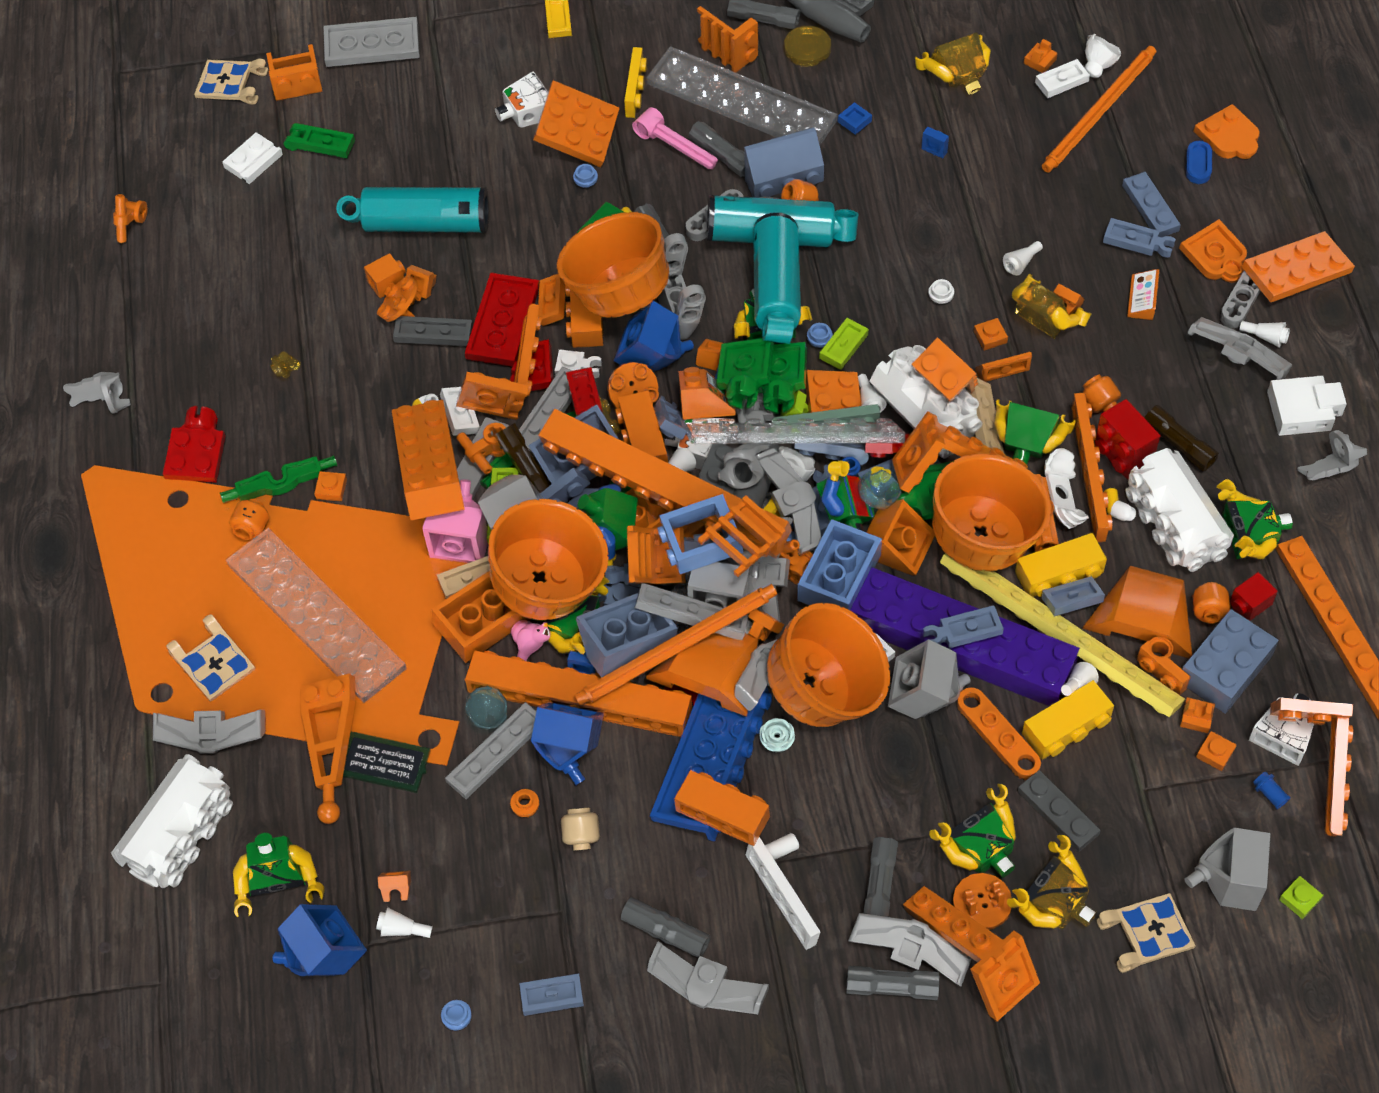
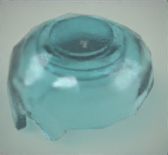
(879, 489)
(486, 707)

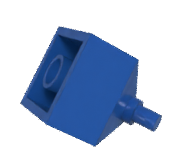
(652, 338)
(565, 735)
(318, 942)

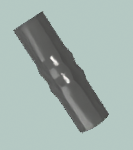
(665, 927)

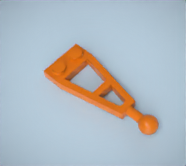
(320, 697)

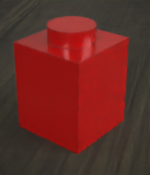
(1253, 597)

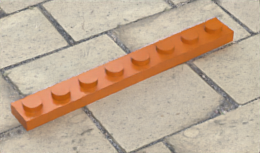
(1333, 617)

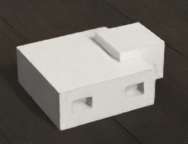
(1305, 404)

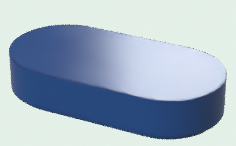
(1198, 162)

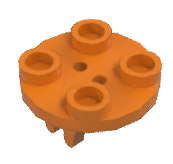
(398, 299)
(639, 374)
(994, 894)

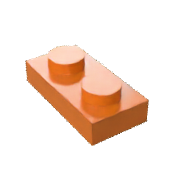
(551, 299)

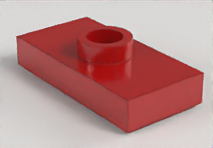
(583, 390)

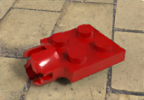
(195, 448)

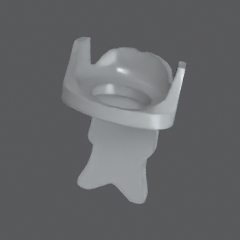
(100, 386)
(743, 453)
(1338, 462)

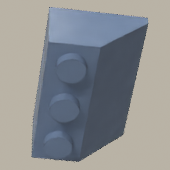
(781, 160)
(557, 465)
(621, 633)

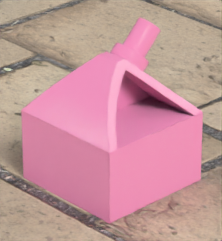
(458, 534)

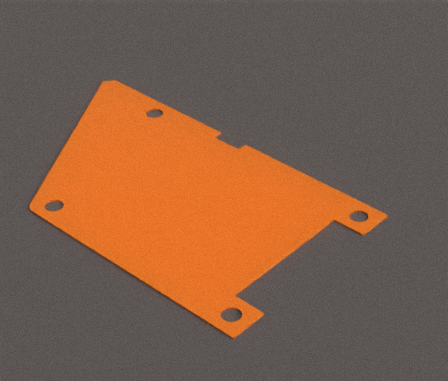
(172, 571)

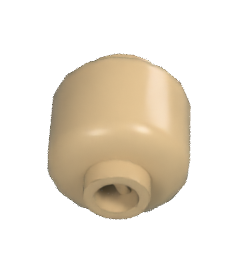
(580, 828)

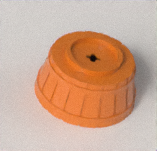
(616, 264)
(990, 495)
(549, 540)
(841, 657)

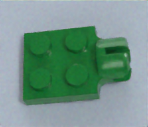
(744, 369)
(787, 376)
(921, 495)

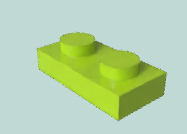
(843, 343)

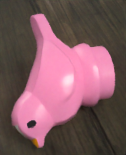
(529, 637)

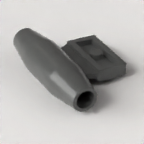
(838, 16)
(714, 464)

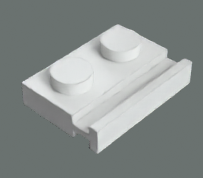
(252, 158)

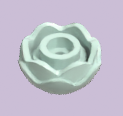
(777, 727)

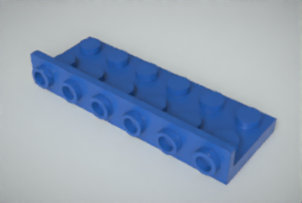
(711, 743)

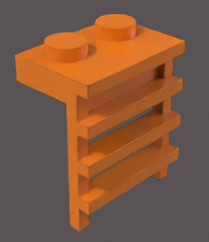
(732, 46)
(295, 79)
(945, 370)
(757, 523)
(648, 557)

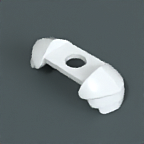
(1058, 470)

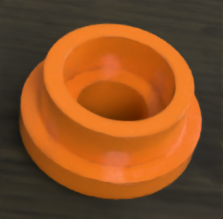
(528, 809)

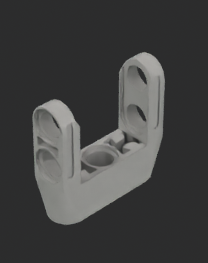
(676, 294)

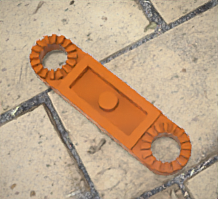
(998, 733)

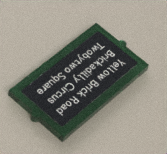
(385, 762)

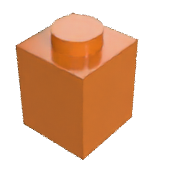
(384, 272)

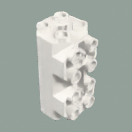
(914, 396)
(1182, 512)
(175, 817)

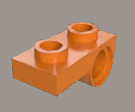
(1162, 666)

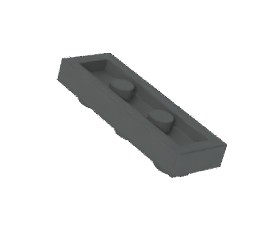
(432, 331)
(1058, 810)

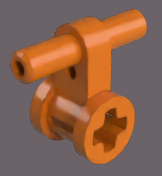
(125, 213)
(479, 450)
(797, 563)

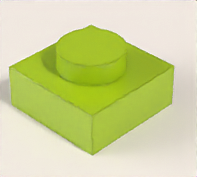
(1301, 897)

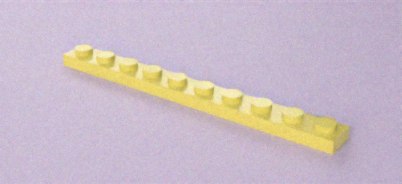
(1091, 650)

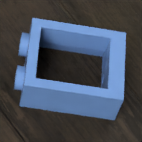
(702, 555)

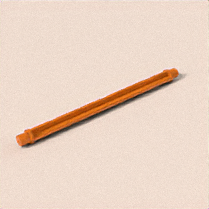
(1098, 109)
(676, 644)

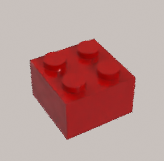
(1125, 437)

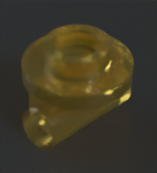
(284, 364)

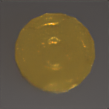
(807, 45)

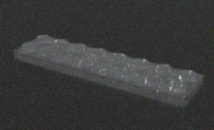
(738, 96)
(802, 432)
(316, 614)

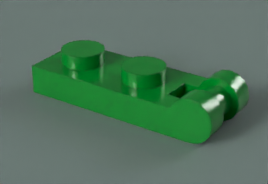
(319, 140)

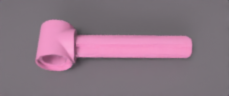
(652, 125)

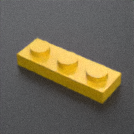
(635, 82)

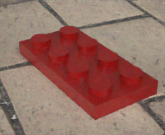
(500, 319)

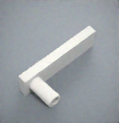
(763, 861)

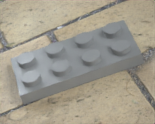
(371, 41)

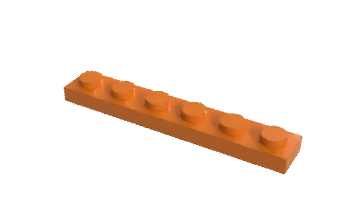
(1089, 461)

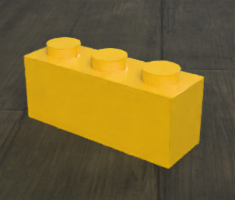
(1061, 564)
(1068, 720)

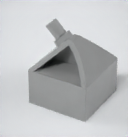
(505, 494)
(718, 584)
(925, 680)
(1235, 868)

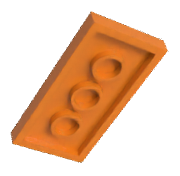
(1297, 266)

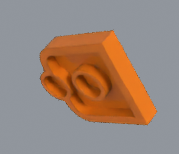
(1229, 133)
(1216, 252)

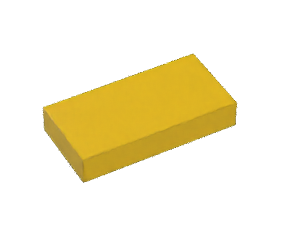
(558, 18)

